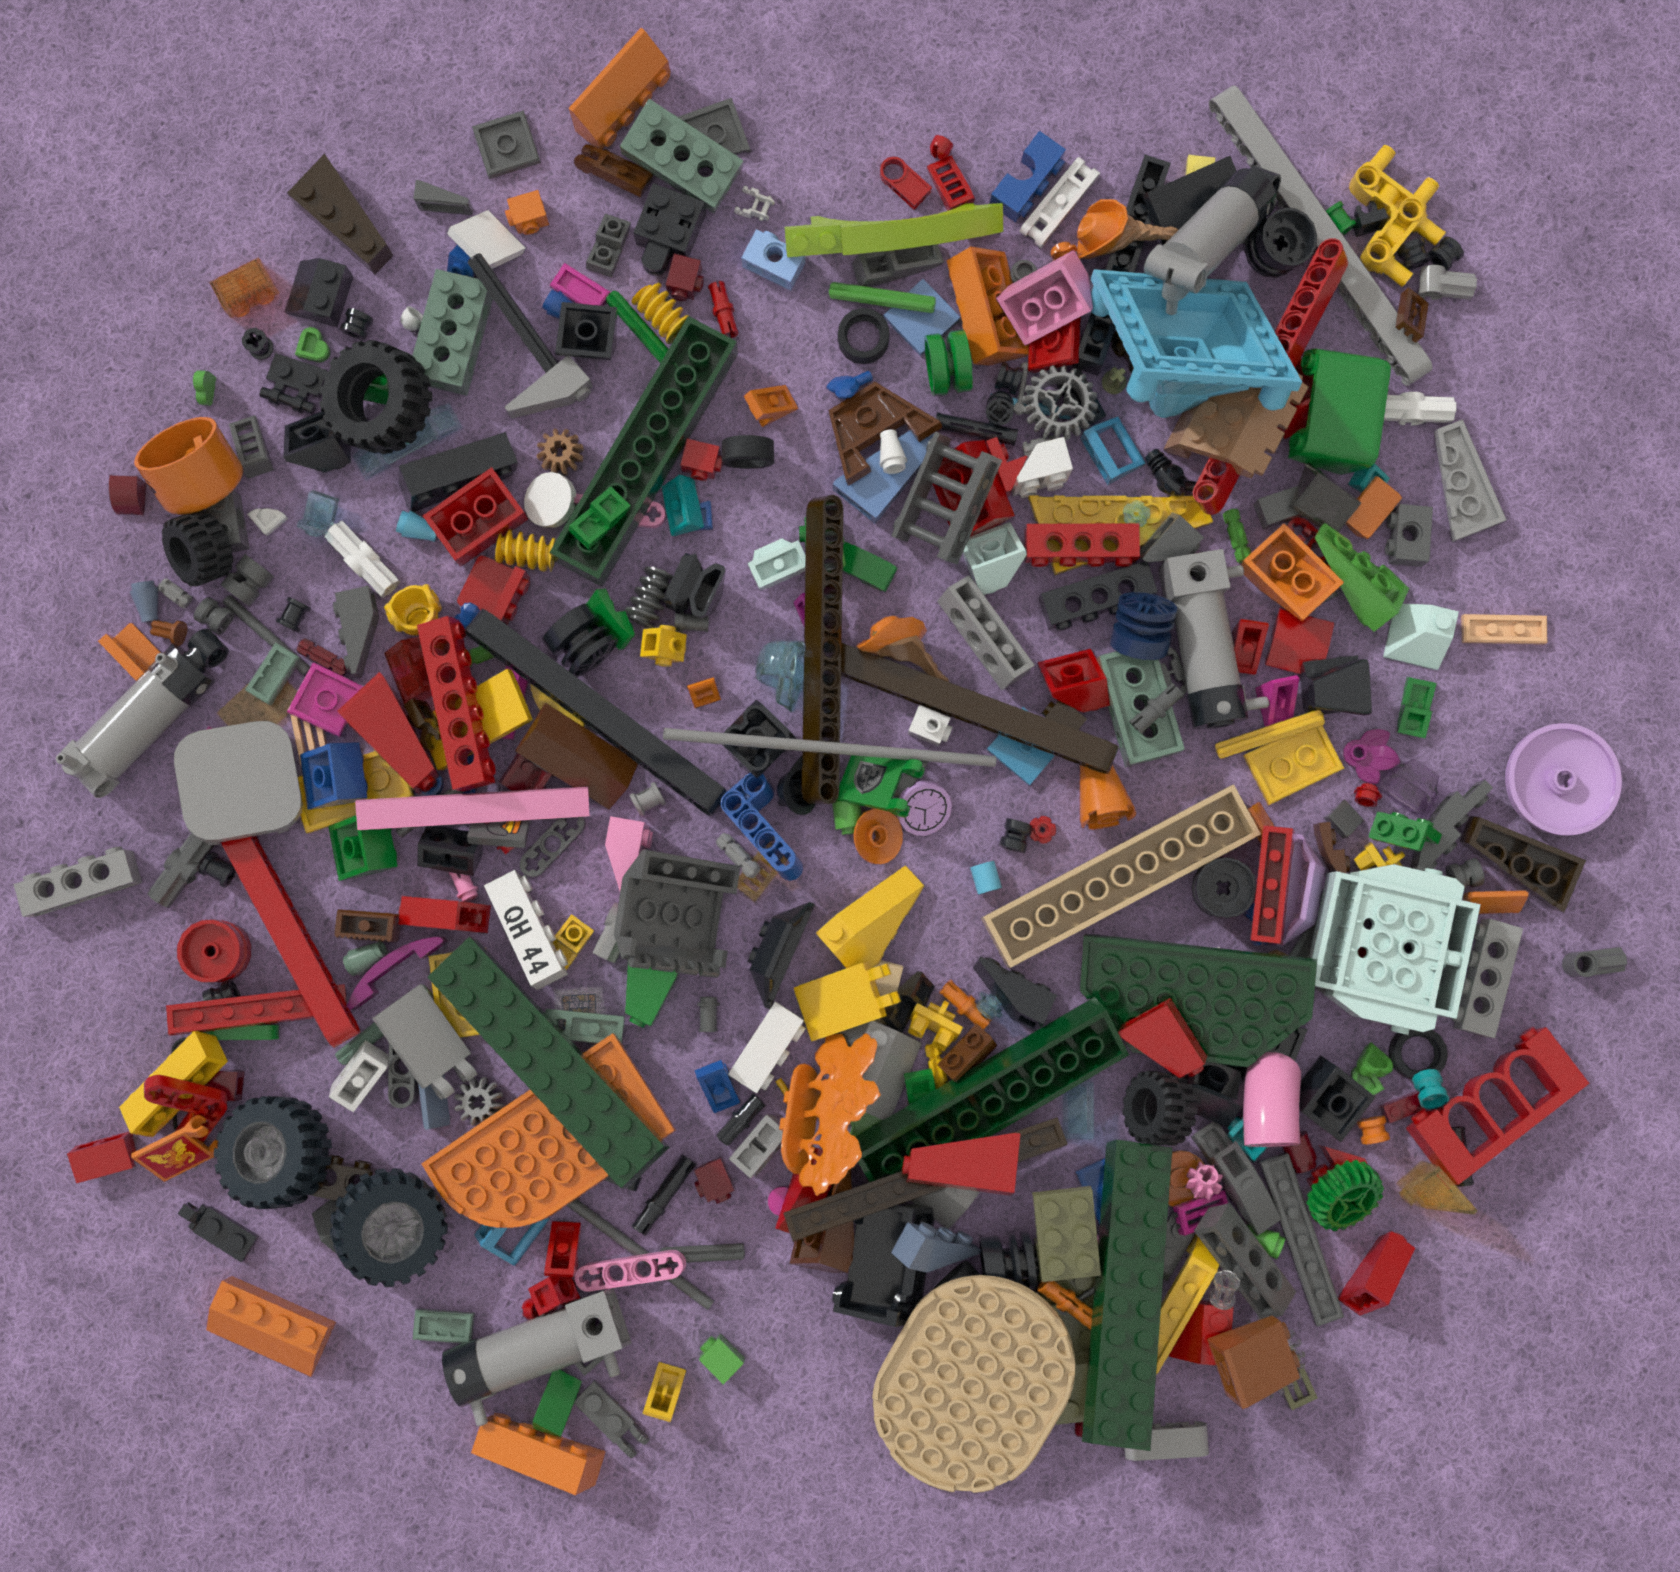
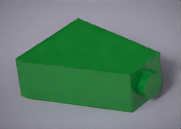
(647, 994)

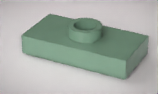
(273, 674)
(443, 1325)

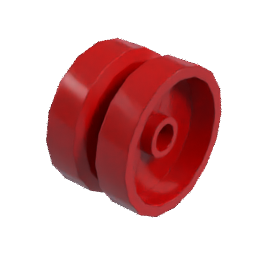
(197, 954)

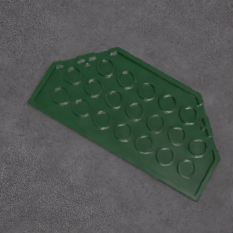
(1229, 998)

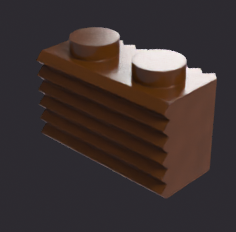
(367, 926)

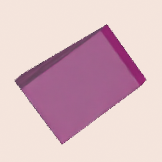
(1281, 698)

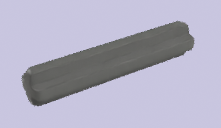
(709, 1253)

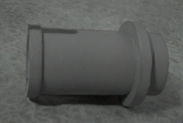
(690, 622)
(708, 1014)

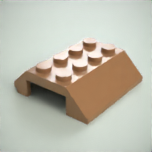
(1234, 430)

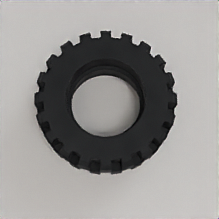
(345, 392)

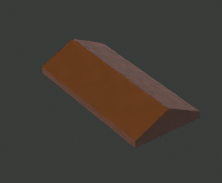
(577, 756)

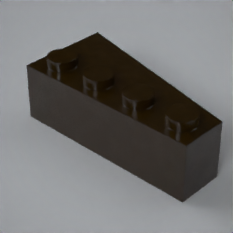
(333, 208)

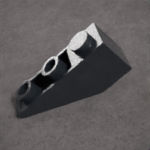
(1020, 998)

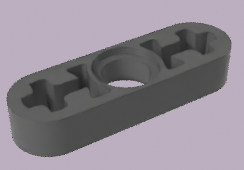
(543, 864)

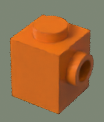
(526, 213)

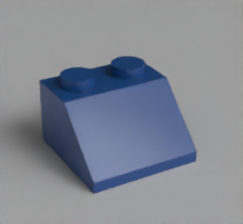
(333, 775)

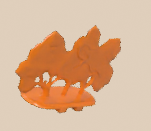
(841, 1101)

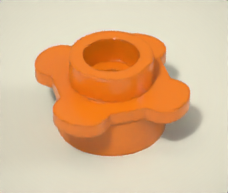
(1061, 249)

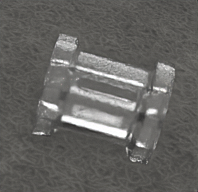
(1229, 1291)

